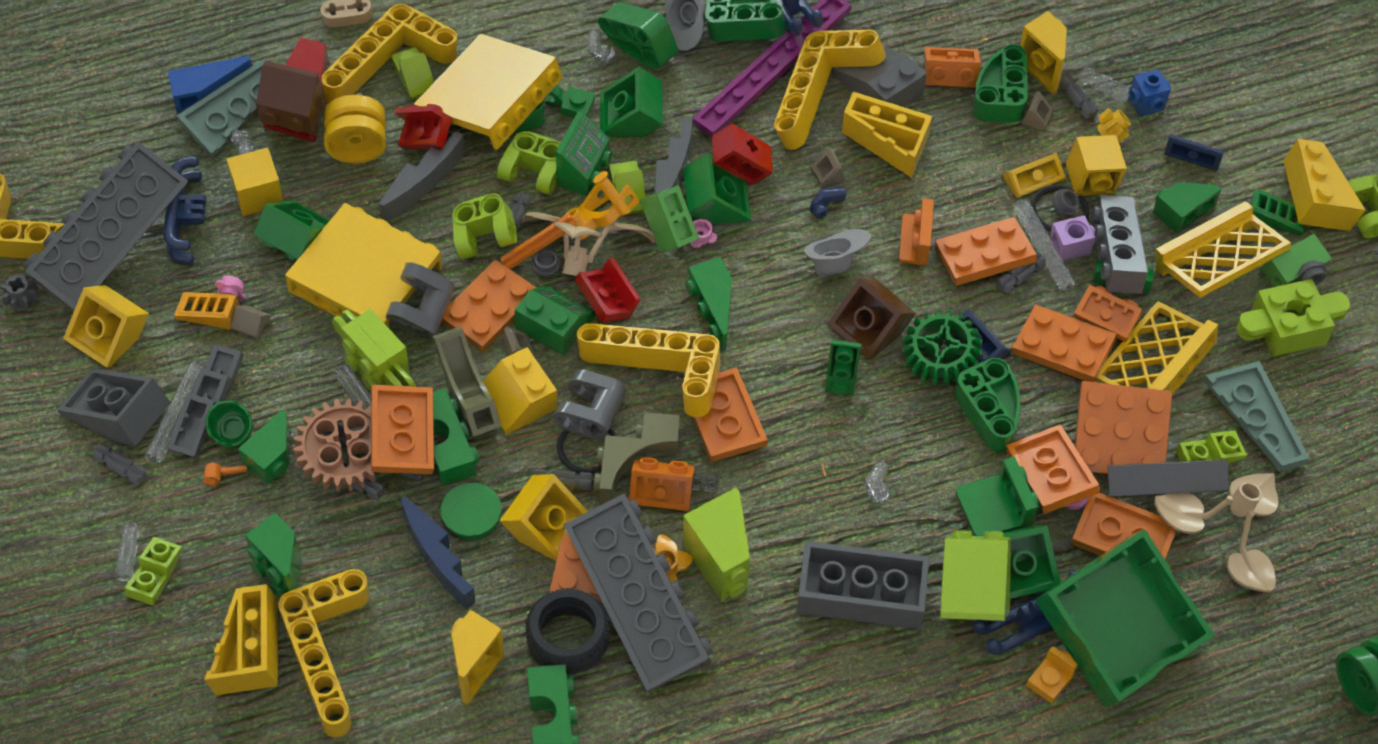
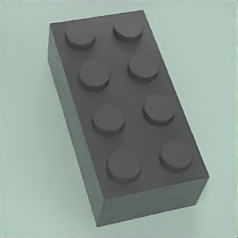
(863, 585)

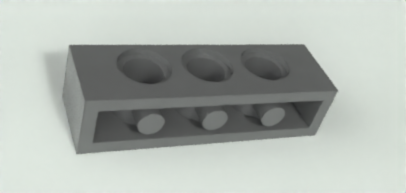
(1119, 244)

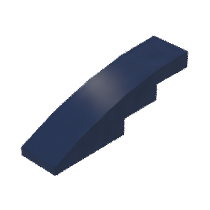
(434, 545)

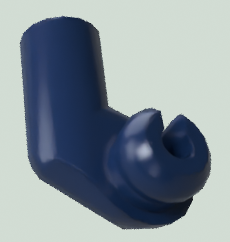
(823, 198)

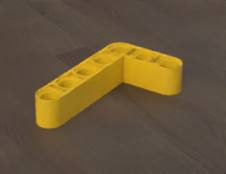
(374, 48)
(817, 57)
(20, 237)
(659, 350)
(313, 648)

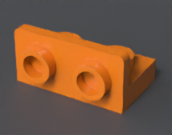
(952, 66)
(916, 235)
(1108, 311)
(661, 484)

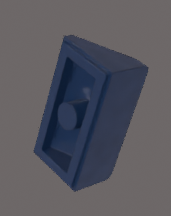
(1193, 152)
(991, 345)

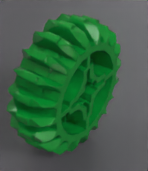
(919, 339)

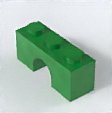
(453, 457)
(550, 692)

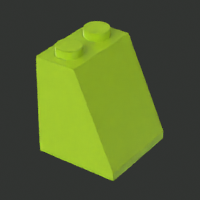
(719, 543)
(976, 576)

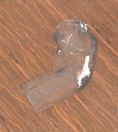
(595, 48)
(243, 139)
(874, 484)

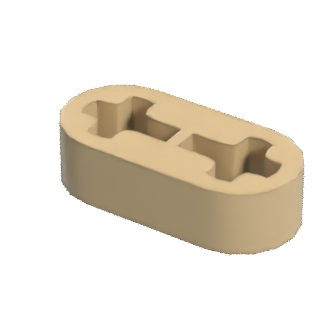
(346, 12)

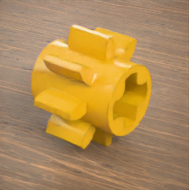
(1114, 124)

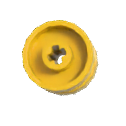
(354, 129)

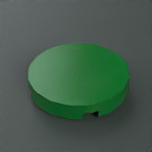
(471, 511)

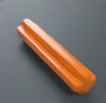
(535, 243)

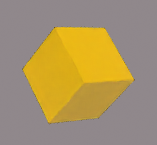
(1096, 165)
(254, 180)

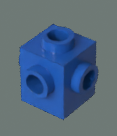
(1149, 92)

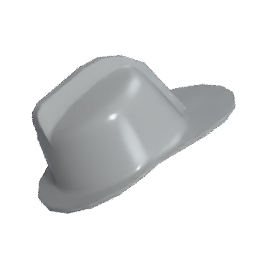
(686, 21)
(837, 251)

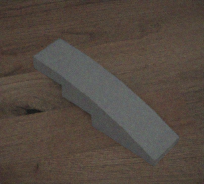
(670, 171)
(418, 181)
(210, 387)
(1167, 477)

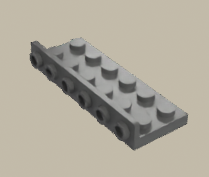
(105, 224)
(638, 592)

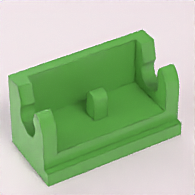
(669, 219)
(1289, 263)

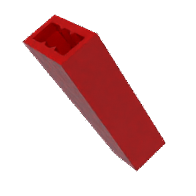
(312, 57)

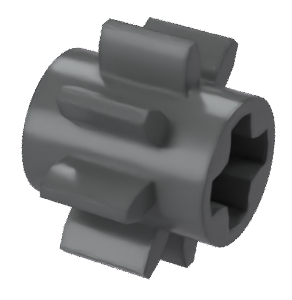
(19, 292)

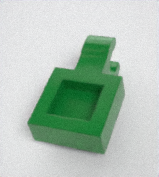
(571, 101)

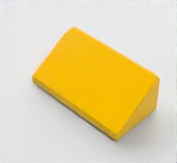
(1035, 175)

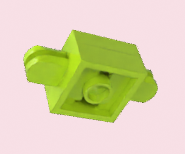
(1301, 328)
(373, 350)

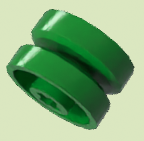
(1359, 675)

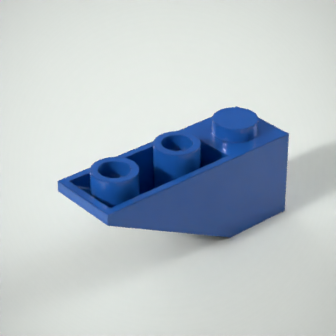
(197, 82)

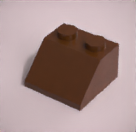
(289, 97)
(871, 316)

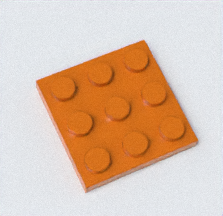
(1121, 425)

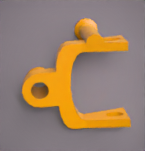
(588, 218)

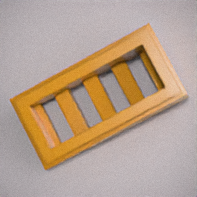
(214, 318)

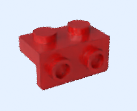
(423, 127)
(609, 292)

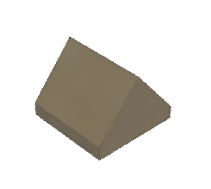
(1037, 112)
(828, 169)
(249, 321)
(515, 341)

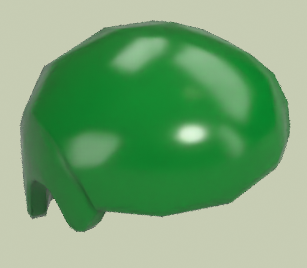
(229, 423)

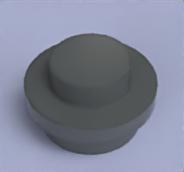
(1065, 202)
(545, 263)
(1312, 270)

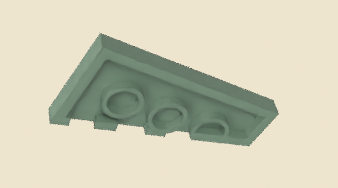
(223, 111)
(1256, 407)

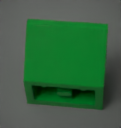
(275, 554)

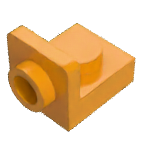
(1053, 674)

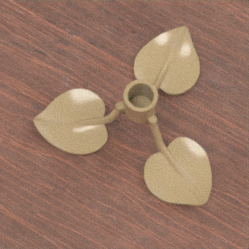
(576, 257)
(1248, 497)

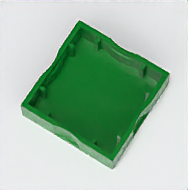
(1124, 618)

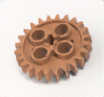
(314, 449)

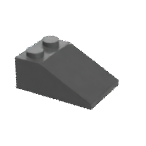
(893, 80)
(116, 405)

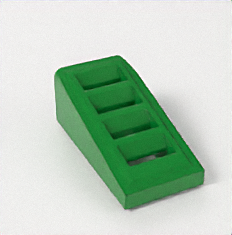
(1270, 202)

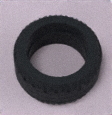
(567, 602)

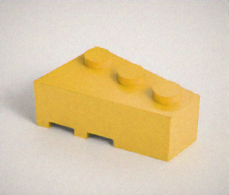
(887, 130)
(1320, 188)
(249, 645)

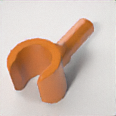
(214, 472)

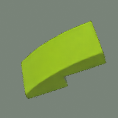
(1215, 447)
(153, 571)

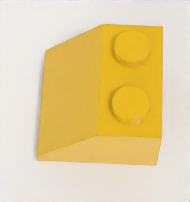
(1045, 49)
(105, 324)
(520, 390)
(540, 514)
(476, 652)

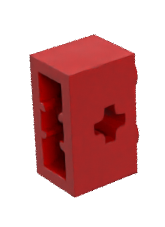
(742, 154)

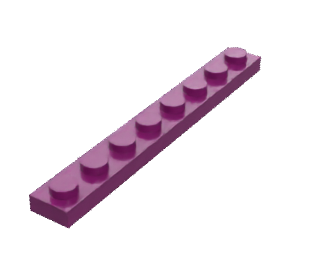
(764, 71)

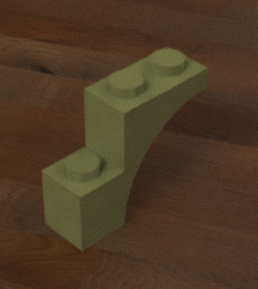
(465, 382)
(653, 439)

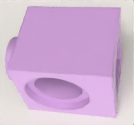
(1073, 237)

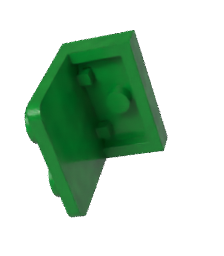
(999, 501)

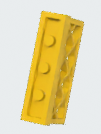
(1209, 238)
(1179, 365)

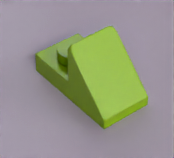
(413, 71)
(628, 174)

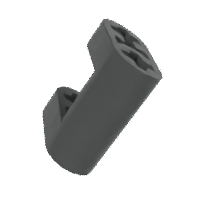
(437, 294)
(595, 420)

